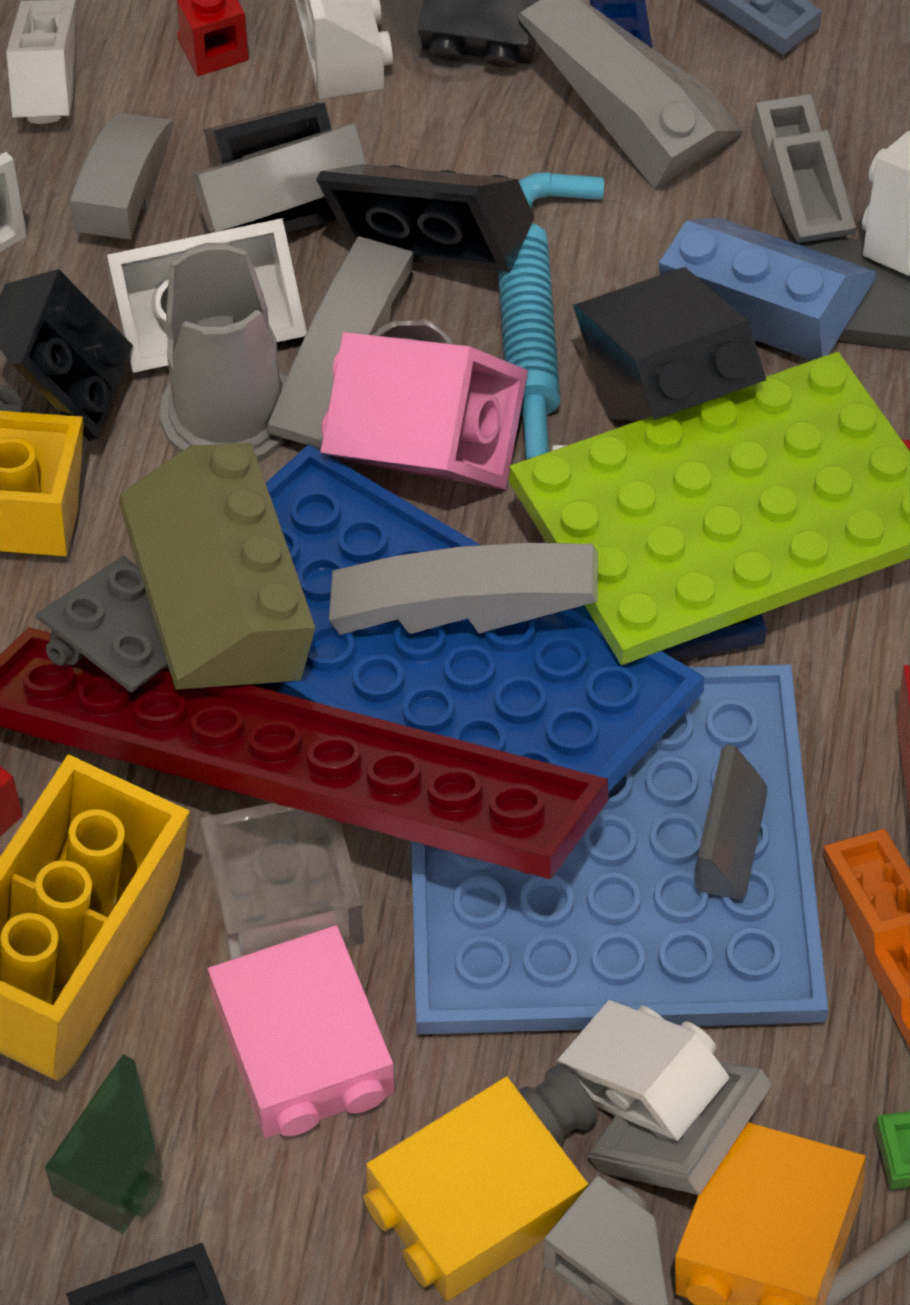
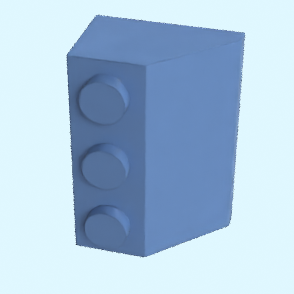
(783, 289)

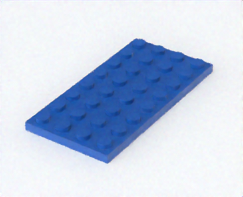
(521, 689)

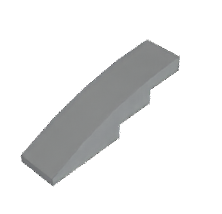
(354, 303)
(476, 583)

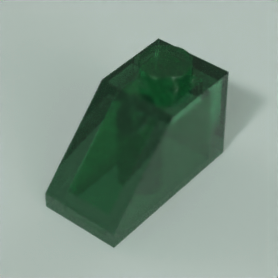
(110, 1155)

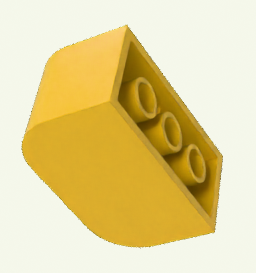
(80, 908)

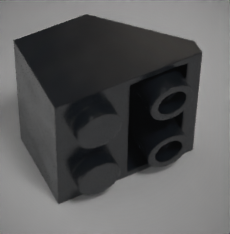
(63, 346)

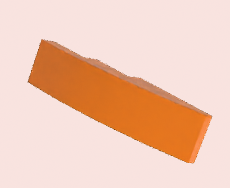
(877, 901)

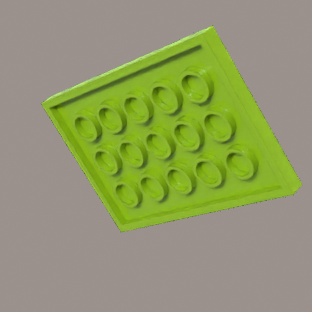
(728, 505)

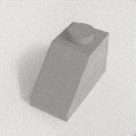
(608, 1248)

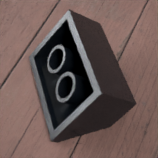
(433, 213)

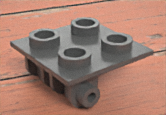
(109, 625)

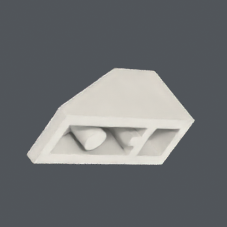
(42, 60)

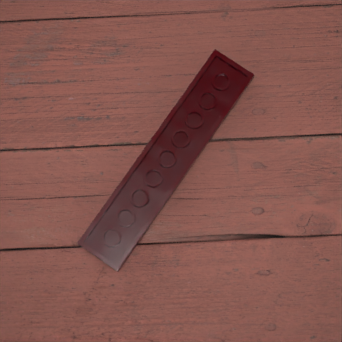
(309, 758)

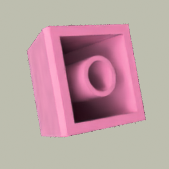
(424, 409)

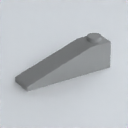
(638, 95)

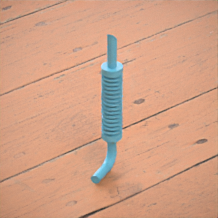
(529, 312)

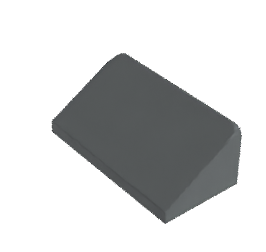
(731, 827)

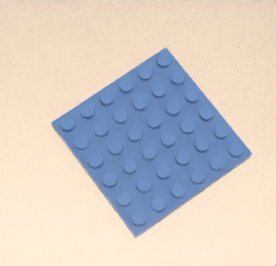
(624, 905)

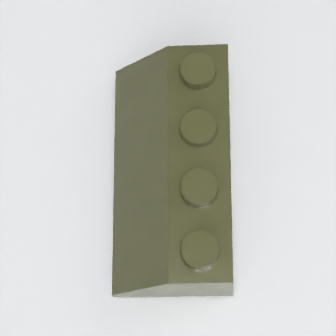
(218, 570)

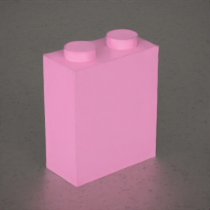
(302, 1032)

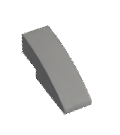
(802, 169)
(120, 175)
(273, 177)

